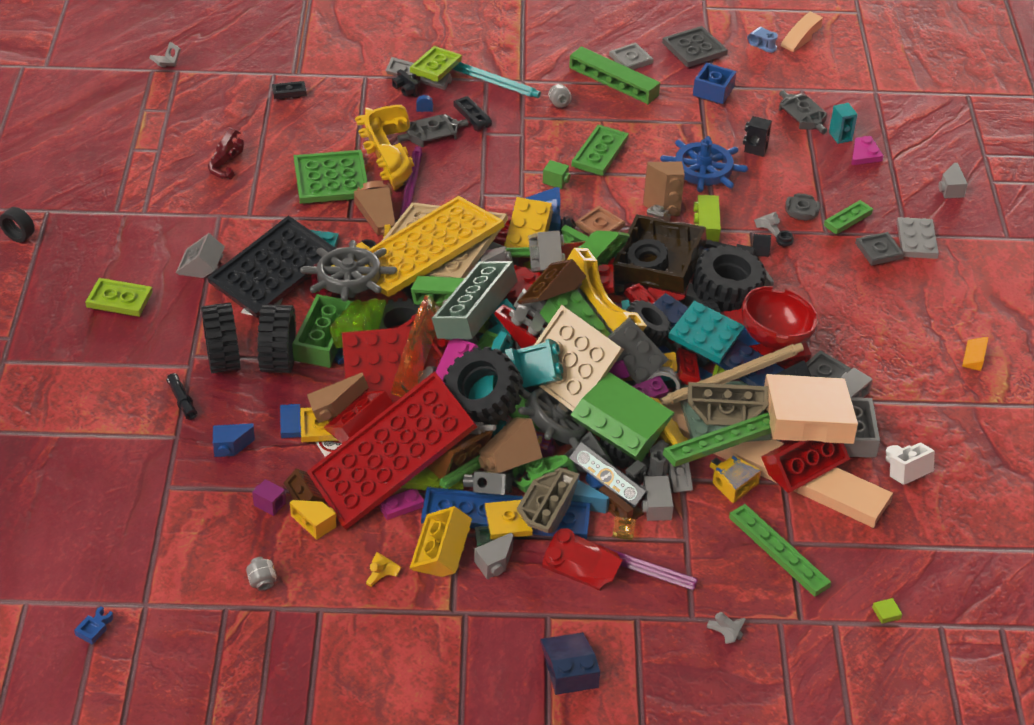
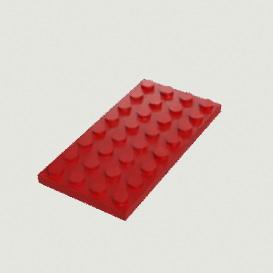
(391, 450)

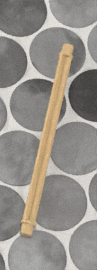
(737, 372)

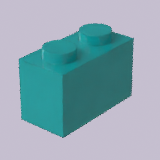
(843, 123)

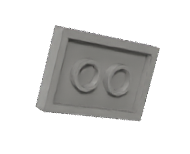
(917, 237)

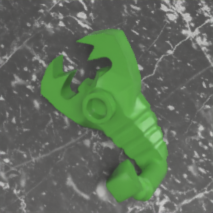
(541, 467)

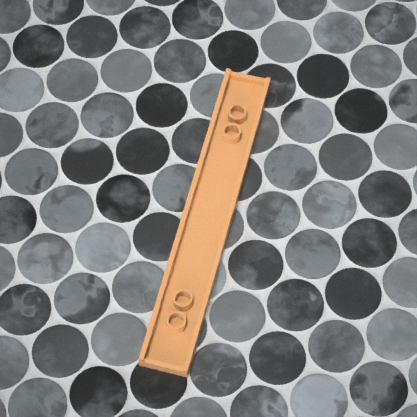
(833, 489)

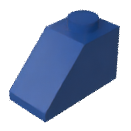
(231, 439)

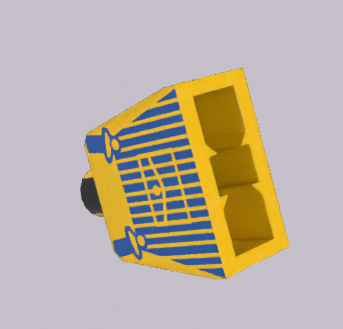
(734, 477)

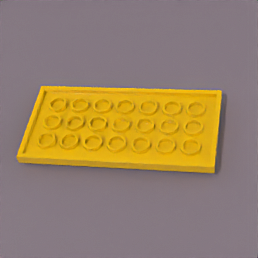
(433, 242)

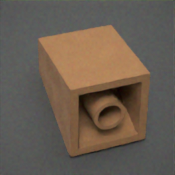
(511, 447)

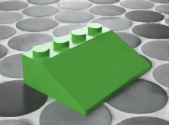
(622, 416)

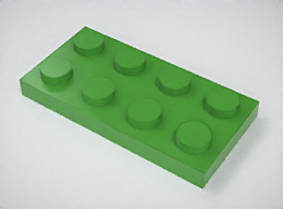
(600, 150)

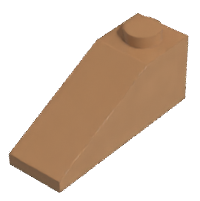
(335, 398)

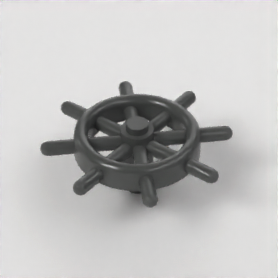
(348, 270)
(552, 417)

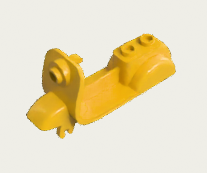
(393, 159)

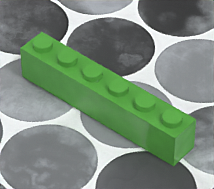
(614, 75)

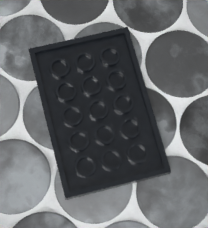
(269, 266)

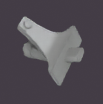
(770, 222)
(727, 627)

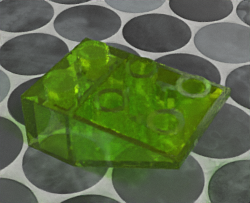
(357, 317)

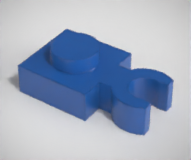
(92, 628)

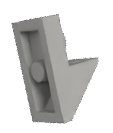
(679, 477)

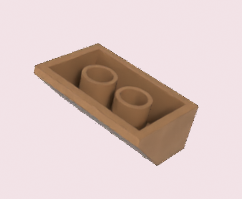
(664, 186)

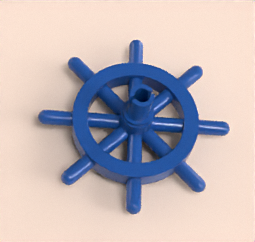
(704, 161)

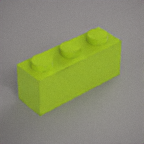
(708, 215)

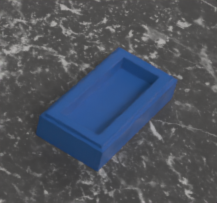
(290, 421)

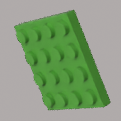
(329, 175)

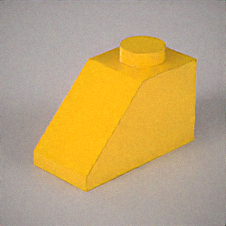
(313, 517)

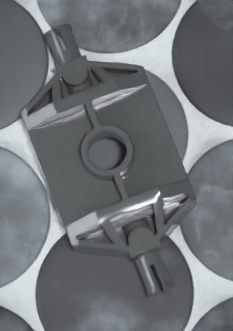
(804, 111)
(432, 128)

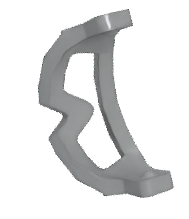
(670, 373)

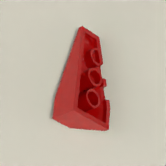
(519, 333)

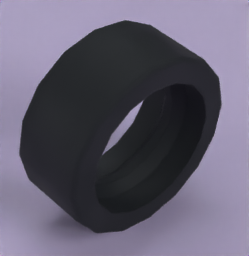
(11, 229)

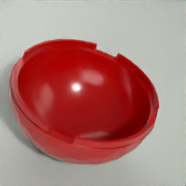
(778, 317)

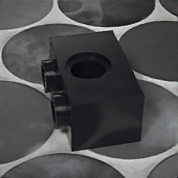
(757, 136)

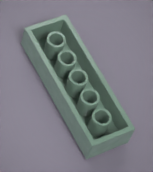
(474, 300)

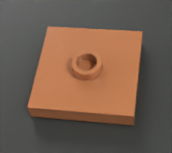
(600, 220)

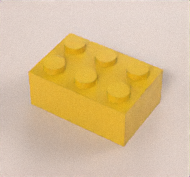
(527, 218)

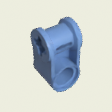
(763, 39)

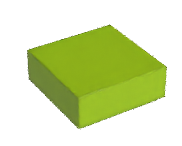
(887, 610)

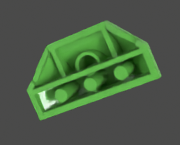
(605, 245)

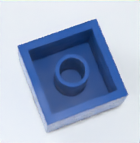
(714, 83)

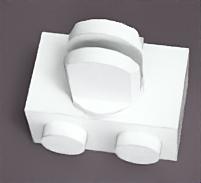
(910, 462)

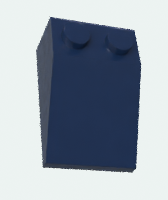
(571, 663)

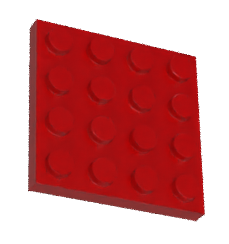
(376, 355)

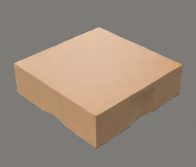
(810, 409)

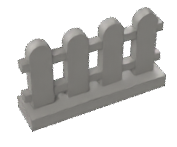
(533, 310)

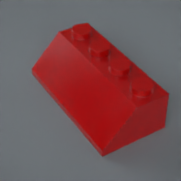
(803, 461)

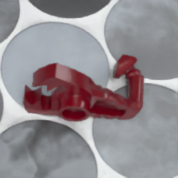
(226, 151)

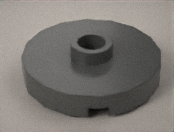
(802, 206)

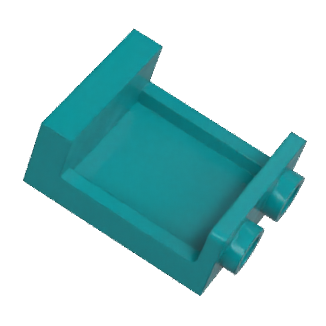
(537, 363)

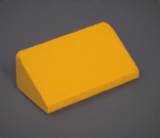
(975, 353)

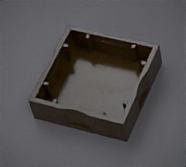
(684, 246)

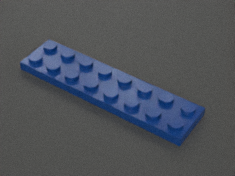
(474, 506)

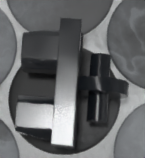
(408, 83)

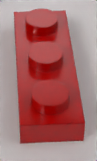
(687, 366)

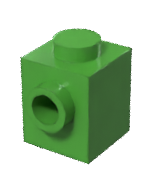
(556, 174)

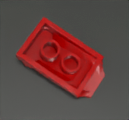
(581, 559)

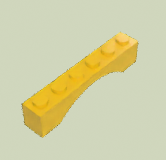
(595, 293)

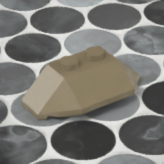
(726, 402)
(548, 499)

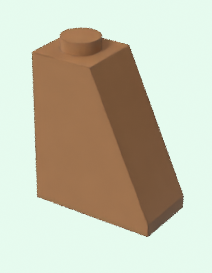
(376, 208)

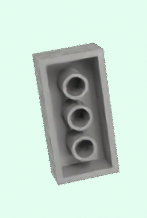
(545, 249)

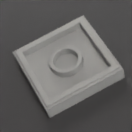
(631, 56)

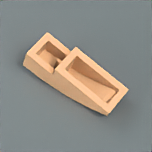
(802, 31)

